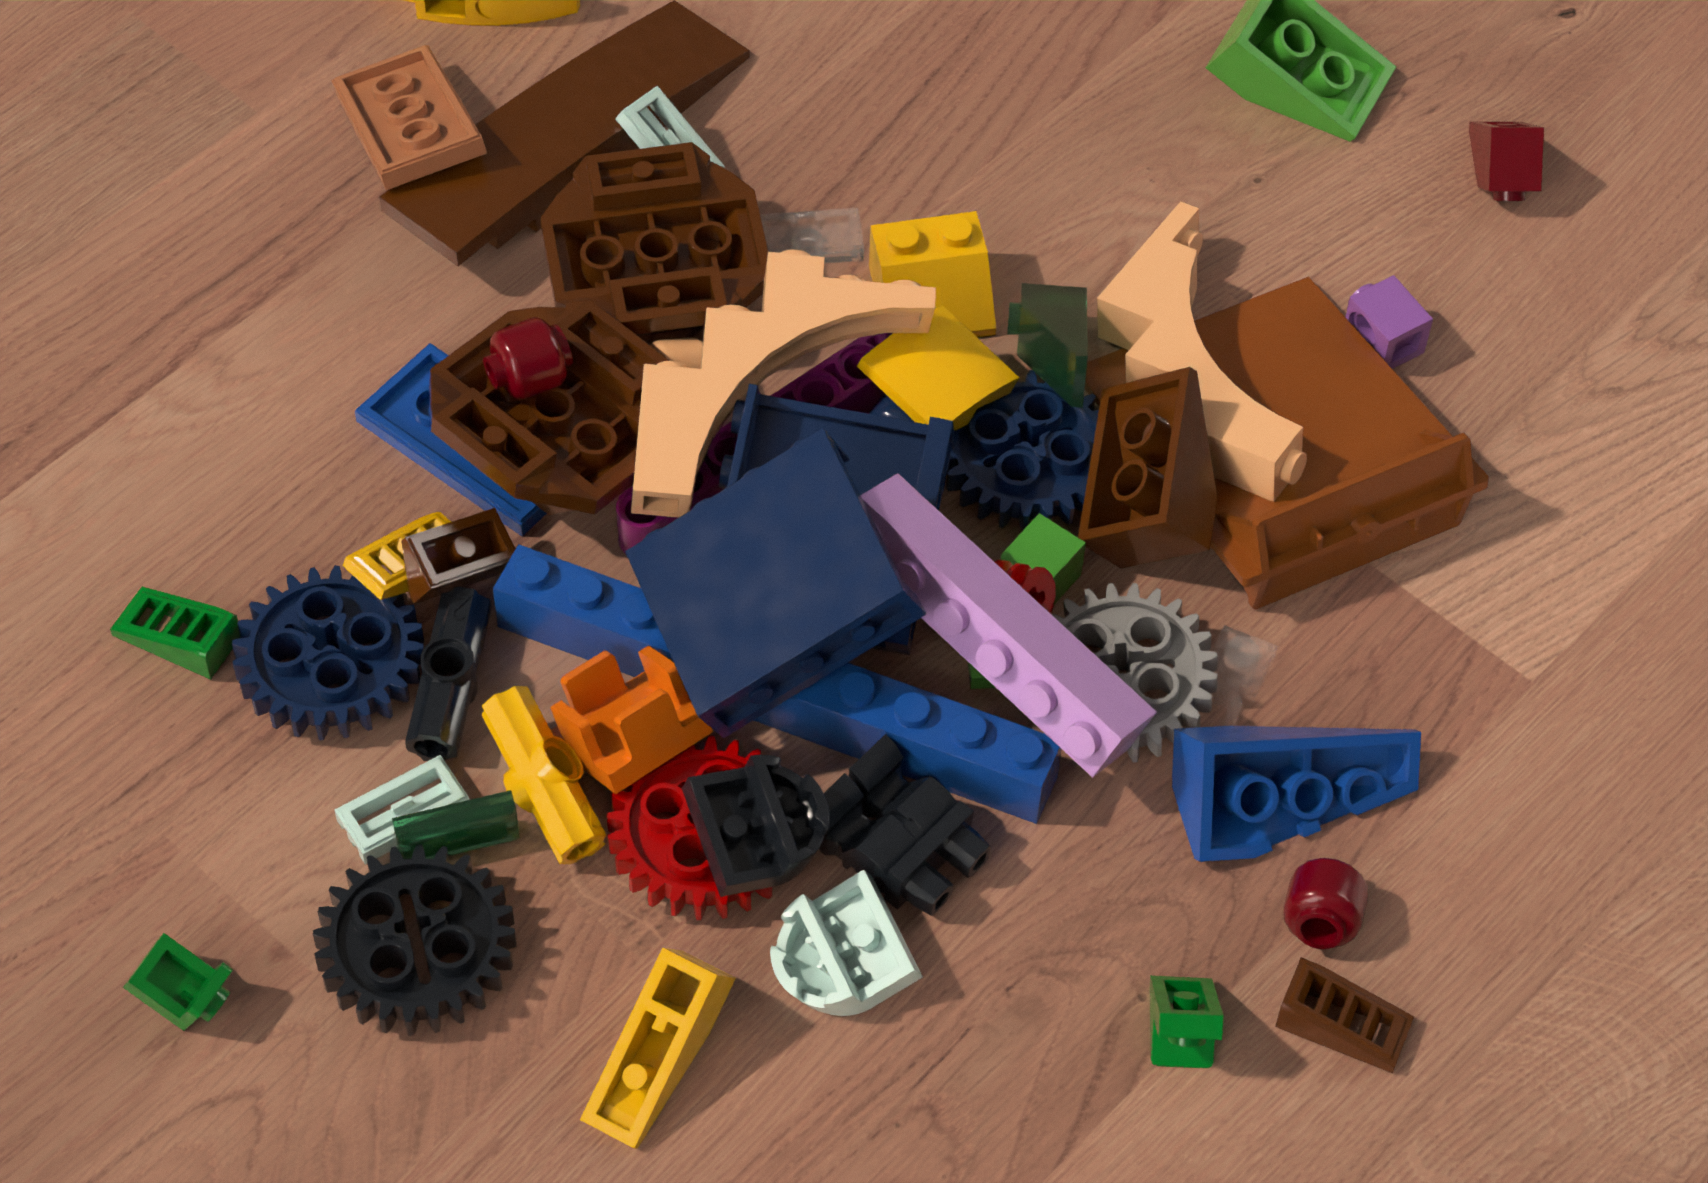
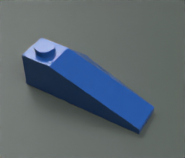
(1267, 784)

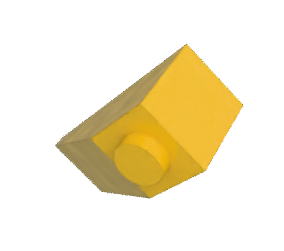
(657, 1045)

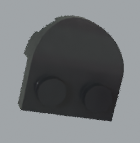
(757, 823)

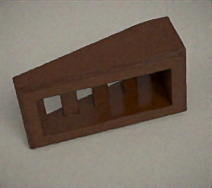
(1334, 989)

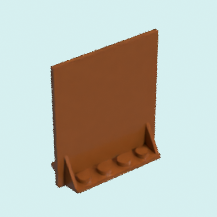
(1376, 455)

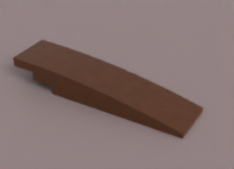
(555, 124)

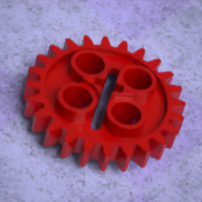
(655, 847)

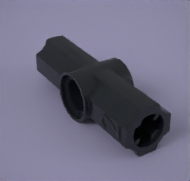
(445, 700)

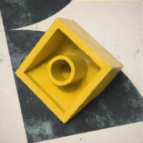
(939, 254)

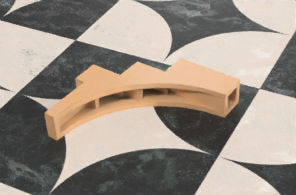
(742, 347)

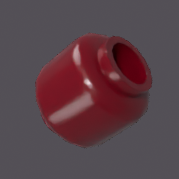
(528, 358)
(1325, 903)

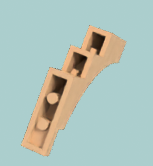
(1152, 318)

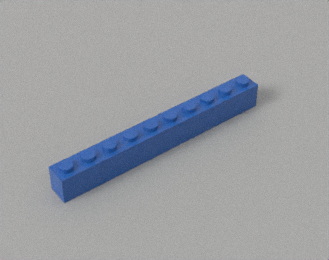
(844, 711)

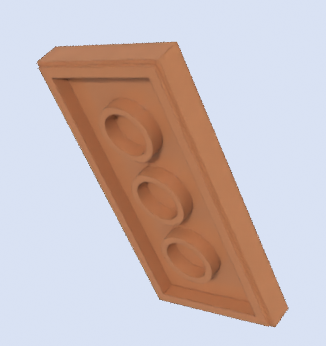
(408, 117)

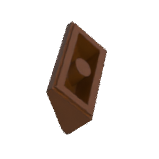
(456, 555)

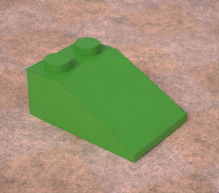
(1302, 65)

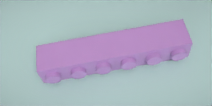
(1007, 631)

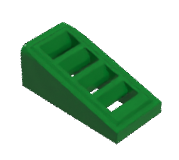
(199, 657)

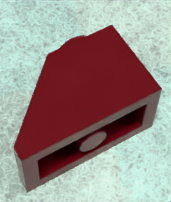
(1507, 157)

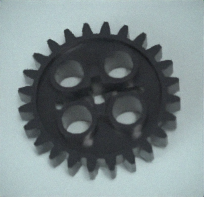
(357, 951)

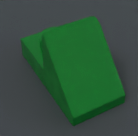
(1184, 1021)

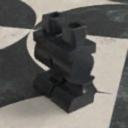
(912, 834)

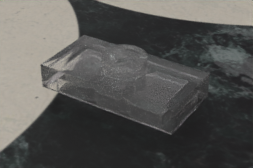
(820, 233)

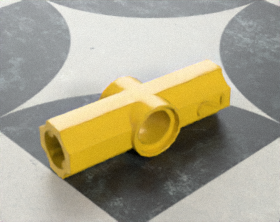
(543, 775)

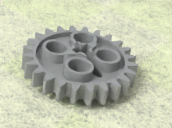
(1117, 626)

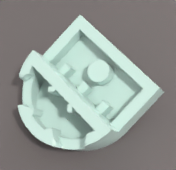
(842, 949)

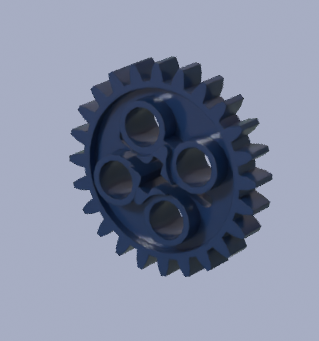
(1029, 442)
(327, 654)

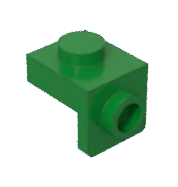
(179, 983)

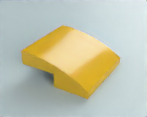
(938, 371)

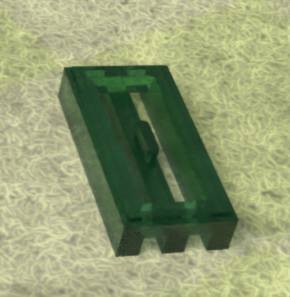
(458, 826)

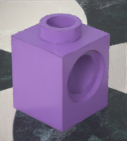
(1390, 320)

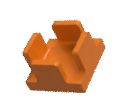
(626, 726)

